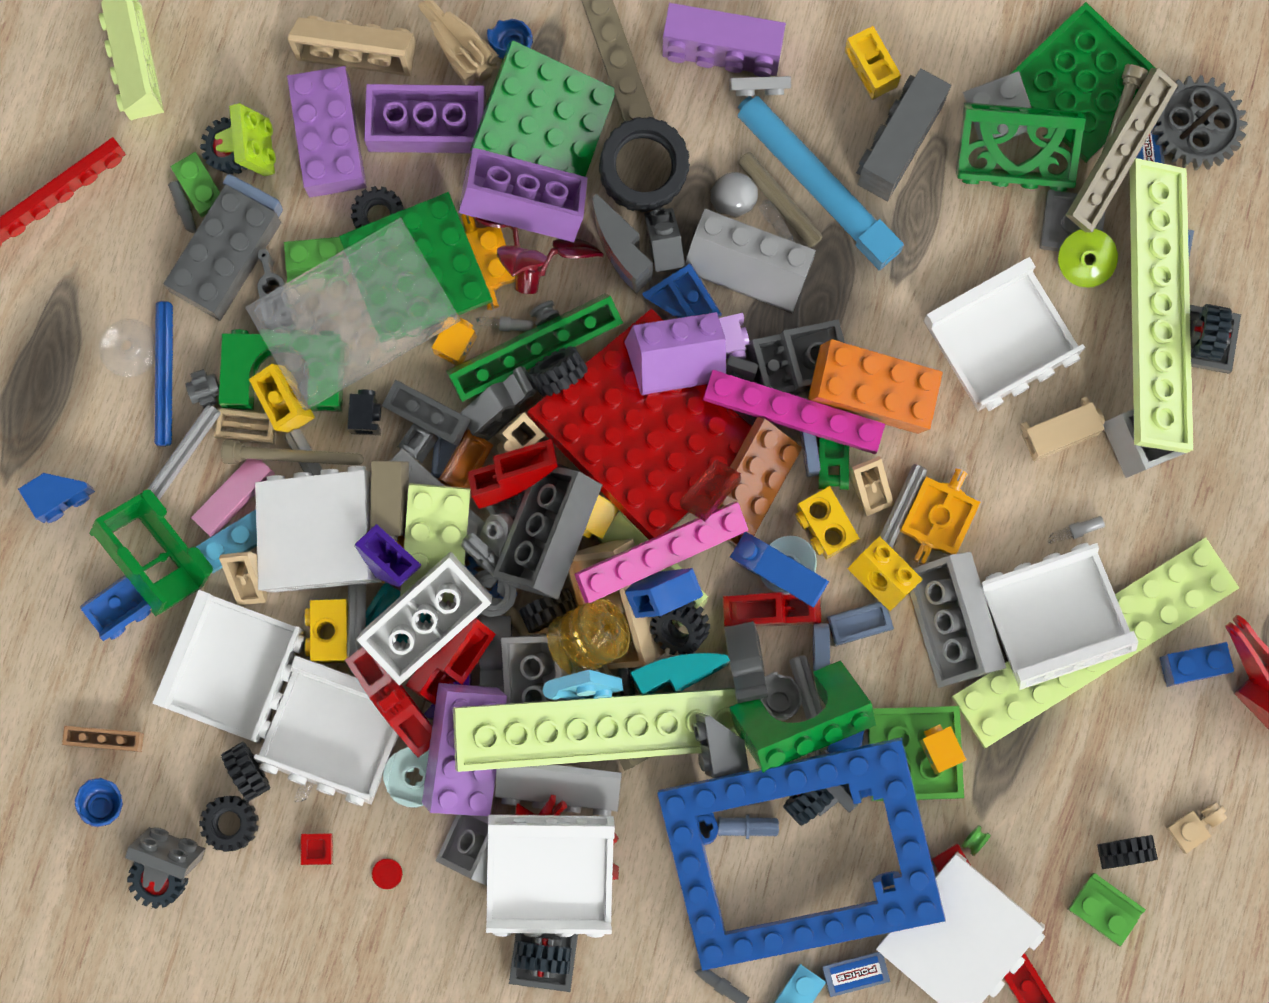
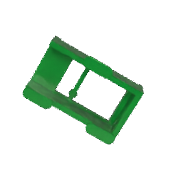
(192, 565)

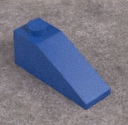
(779, 569)

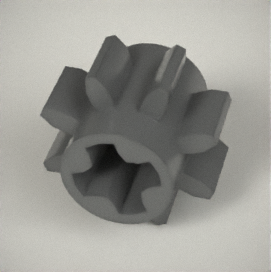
(203, 388)

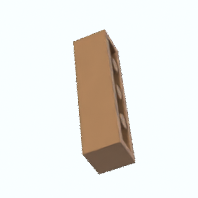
(103, 739)

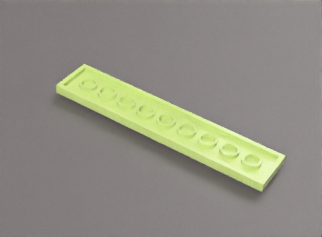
(1160, 307)
(1151, 609)
(584, 729)

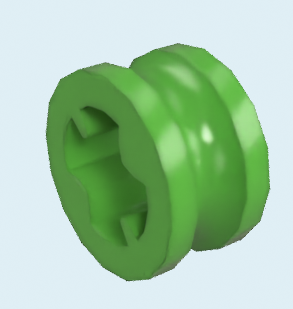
(976, 840)

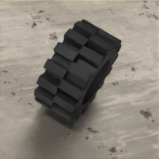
(373, 198)
(558, 371)
(544, 610)
(675, 639)
(245, 771)
(247, 823)
(1127, 852)

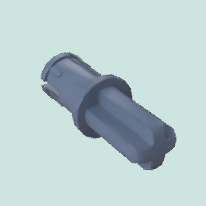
(748, 826)

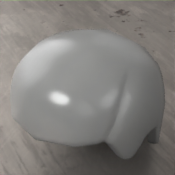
(734, 194)
(783, 696)

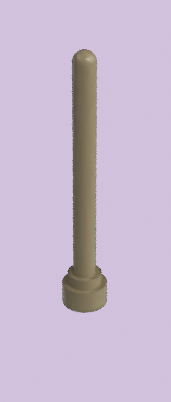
(1132, 77)
(234, 452)

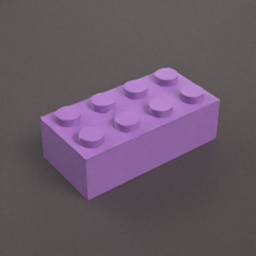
(723, 40)
(422, 117)
(326, 131)
(523, 195)
(444, 787)

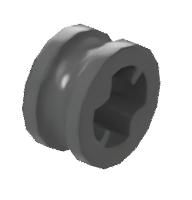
(544, 312)

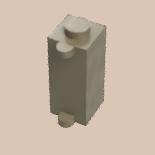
(389, 496)

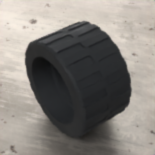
(649, 129)

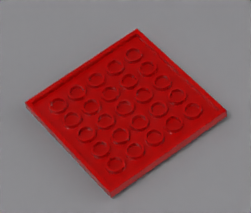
(636, 444)

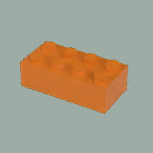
(875, 386)

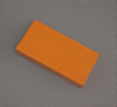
(467, 456)

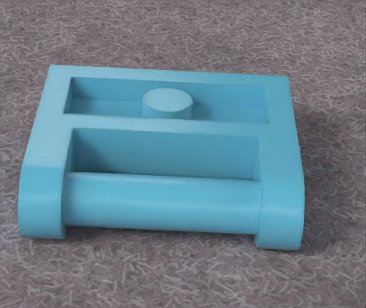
(582, 685)

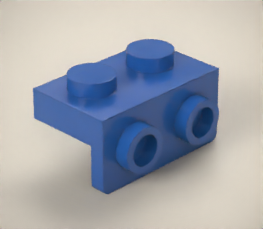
(115, 608)

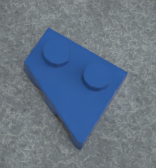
(683, 294)

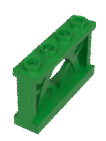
(1033, 118)

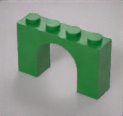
(240, 361)
(780, 742)

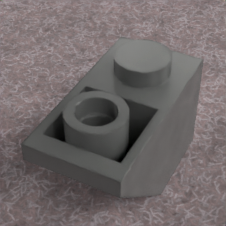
(664, 239)
(721, 749)

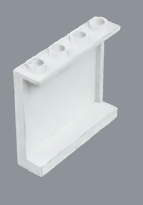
(1002, 336)
(311, 530)
(1057, 615)
(229, 667)
(328, 734)
(549, 875)
(973, 947)

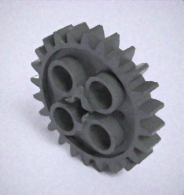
(1217, 142)

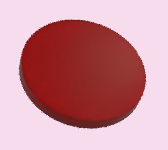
(387, 873)

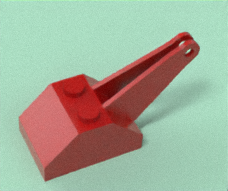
(1255, 690)

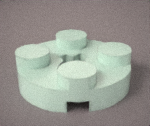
(395, 777)

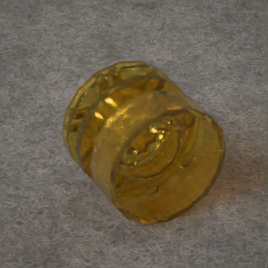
(588, 636)

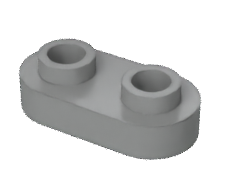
(494, 539)

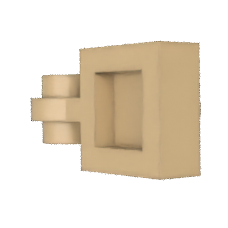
(1191, 831)

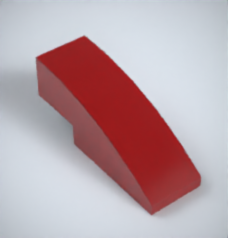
(512, 473)
(769, 610)
(452, 661)

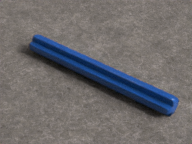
(163, 373)

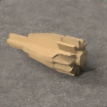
(468, 54)

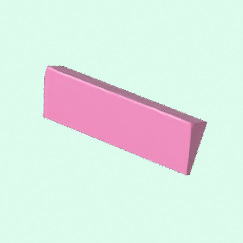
(231, 496)

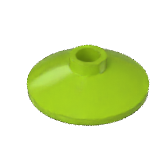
(1074, 250)

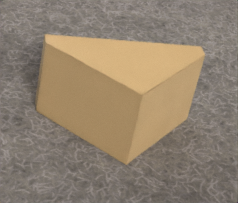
(871, 485)
(242, 576)

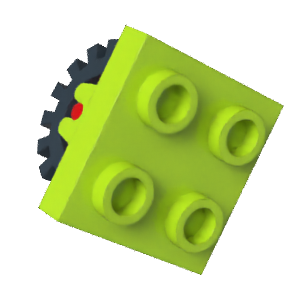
(240, 142)

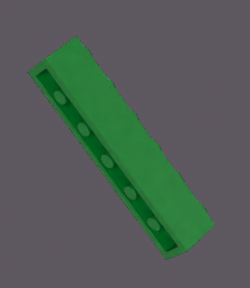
(530, 347)

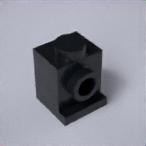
(364, 413)

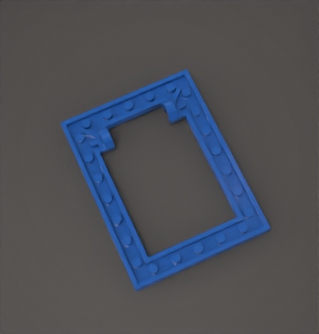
(869, 771)

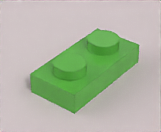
(196, 183)

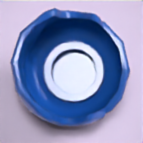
(505, 32)
(98, 802)

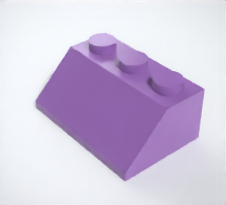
(676, 352)

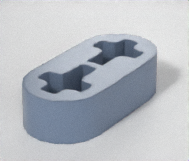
(821, 646)

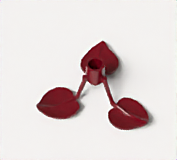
(527, 263)

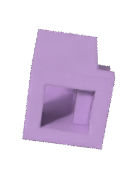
(735, 335)

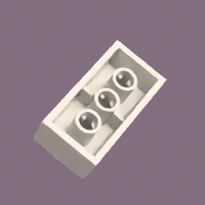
(425, 638)

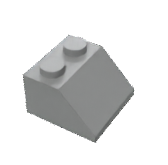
(1130, 456)
(467, 847)

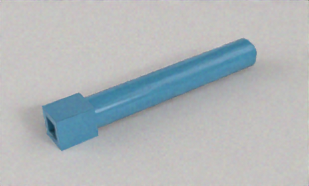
(872, 236)

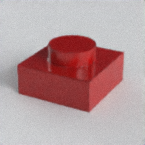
(317, 849)

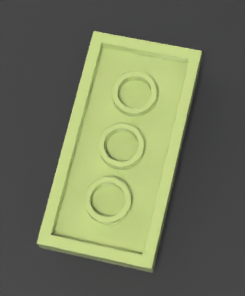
(435, 527)

